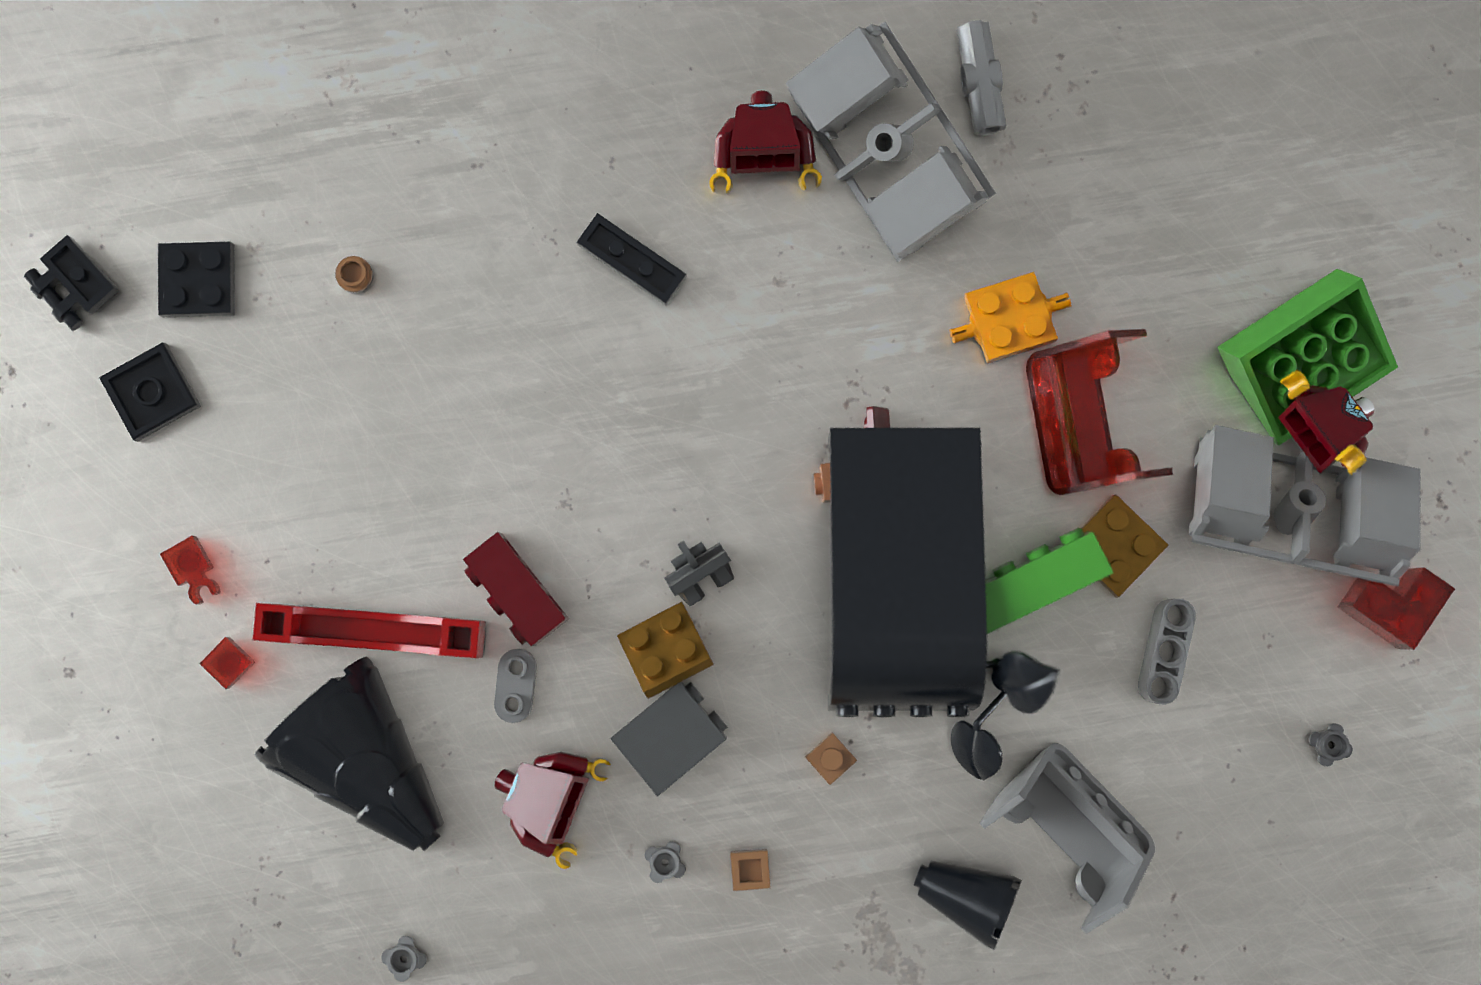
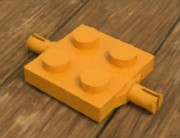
(1010, 317)

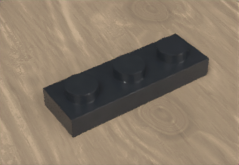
(631, 259)

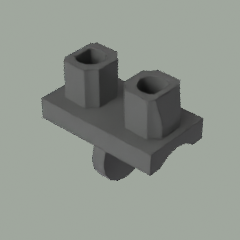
(694, 566)

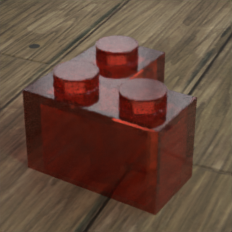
(1398, 614)

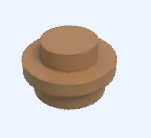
(353, 274)

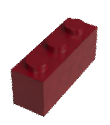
(514, 590)

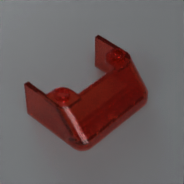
(1074, 417)

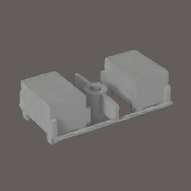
(844, 85)
(1375, 517)

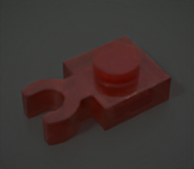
(189, 564)

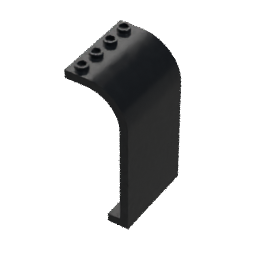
(907, 571)

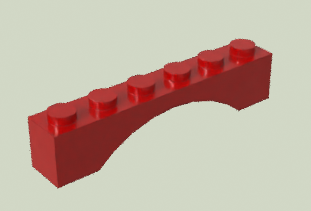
(369, 630)

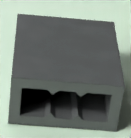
(670, 737)

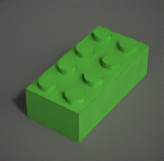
(1044, 577)

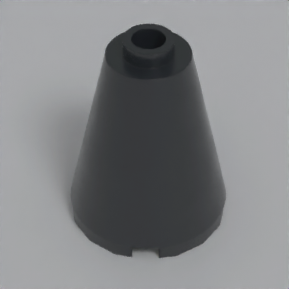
(969, 897)

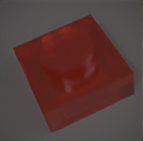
(227, 662)

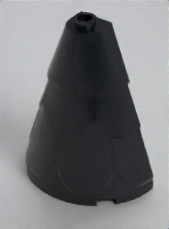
(357, 757)

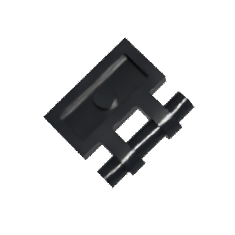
(78, 274)

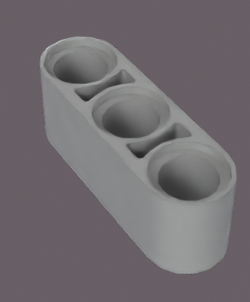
(1180, 638)

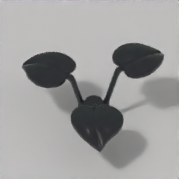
(1028, 690)

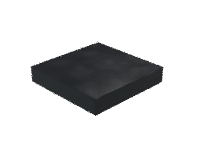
(149, 391)

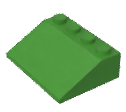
(1322, 332)

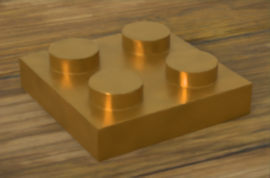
(1126, 542)
(664, 650)

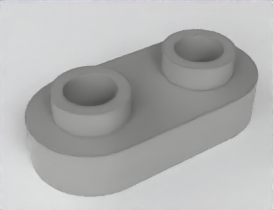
(516, 686)

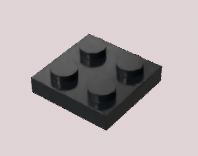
(196, 279)

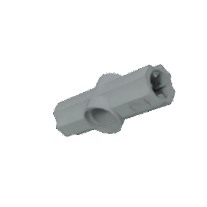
(981, 77)

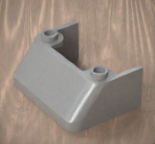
(1085, 824)

